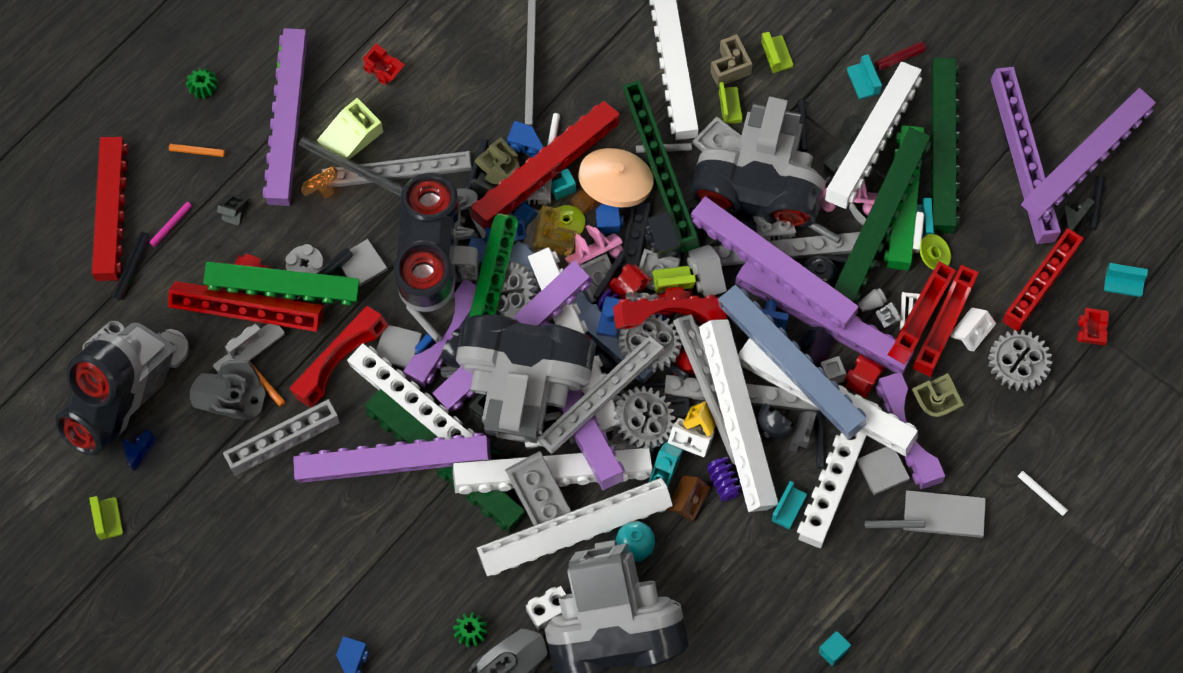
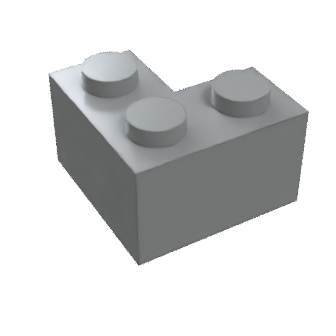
(708, 269)

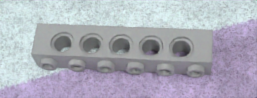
(281, 437)

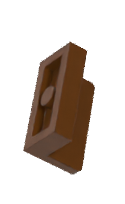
(689, 497)

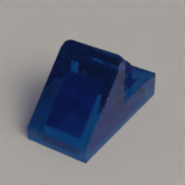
(136, 453)

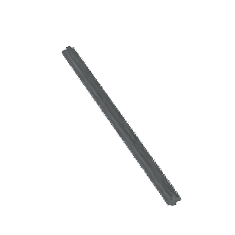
(356, 169)

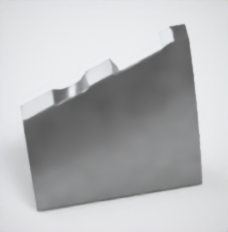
(802, 430)

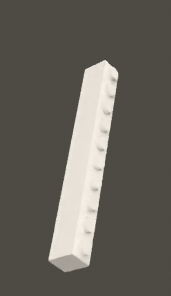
(675, 69)
(873, 135)
(546, 270)
(738, 415)
(879, 425)
(566, 470)
(574, 527)

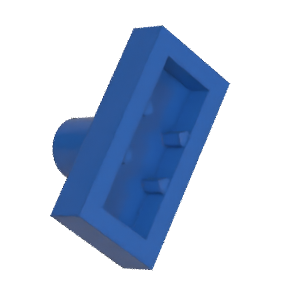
(779, 318)
(607, 323)

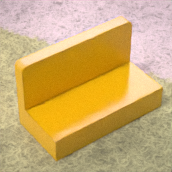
(700, 415)

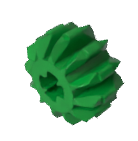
(202, 83)
(477, 625)

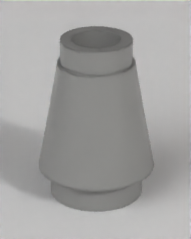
(872, 300)

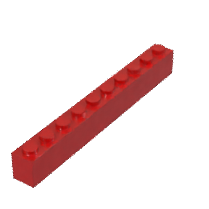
(545, 164)

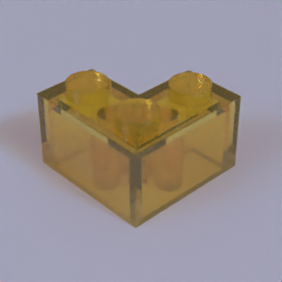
(550, 235)

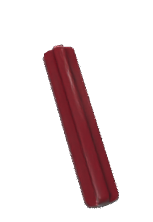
(900, 56)

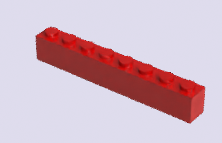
(109, 207)
(245, 306)

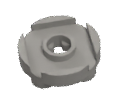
(304, 253)
(180, 345)

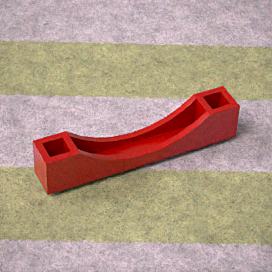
(921, 312)
(632, 314)
(945, 321)
(312, 383)

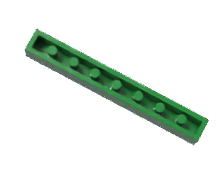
(902, 231)
(281, 282)

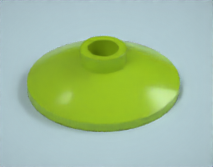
(576, 217)
(933, 250)

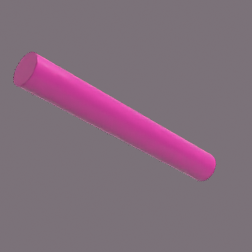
(170, 224)

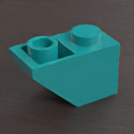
(666, 463)

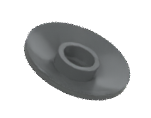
(466, 198)

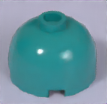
(639, 539)

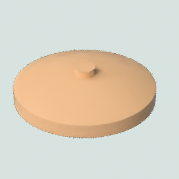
(615, 177)

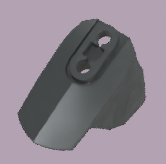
(233, 380)
(518, 653)

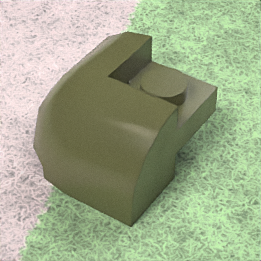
(498, 161)
(938, 396)

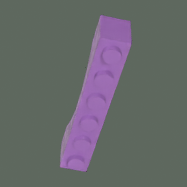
(424, 365)
(924, 465)

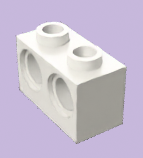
(690, 439)
(546, 603)

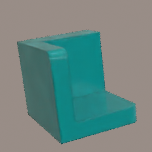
(564, 185)
(834, 648)

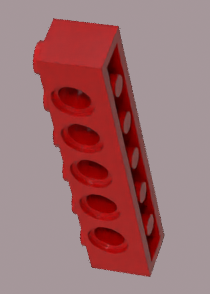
(1042, 280)

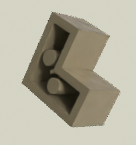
(734, 63)

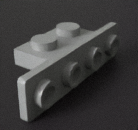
(250, 343)

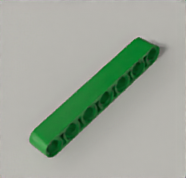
(494, 265)

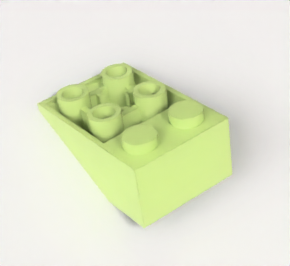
(351, 130)

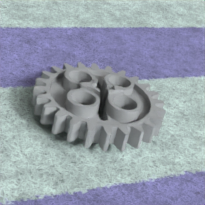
(516, 279)
(659, 331)
(1035, 370)
(629, 412)

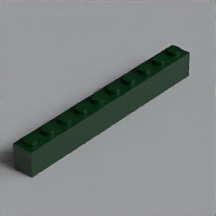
(944, 144)
(660, 165)
(882, 213)
(408, 429)

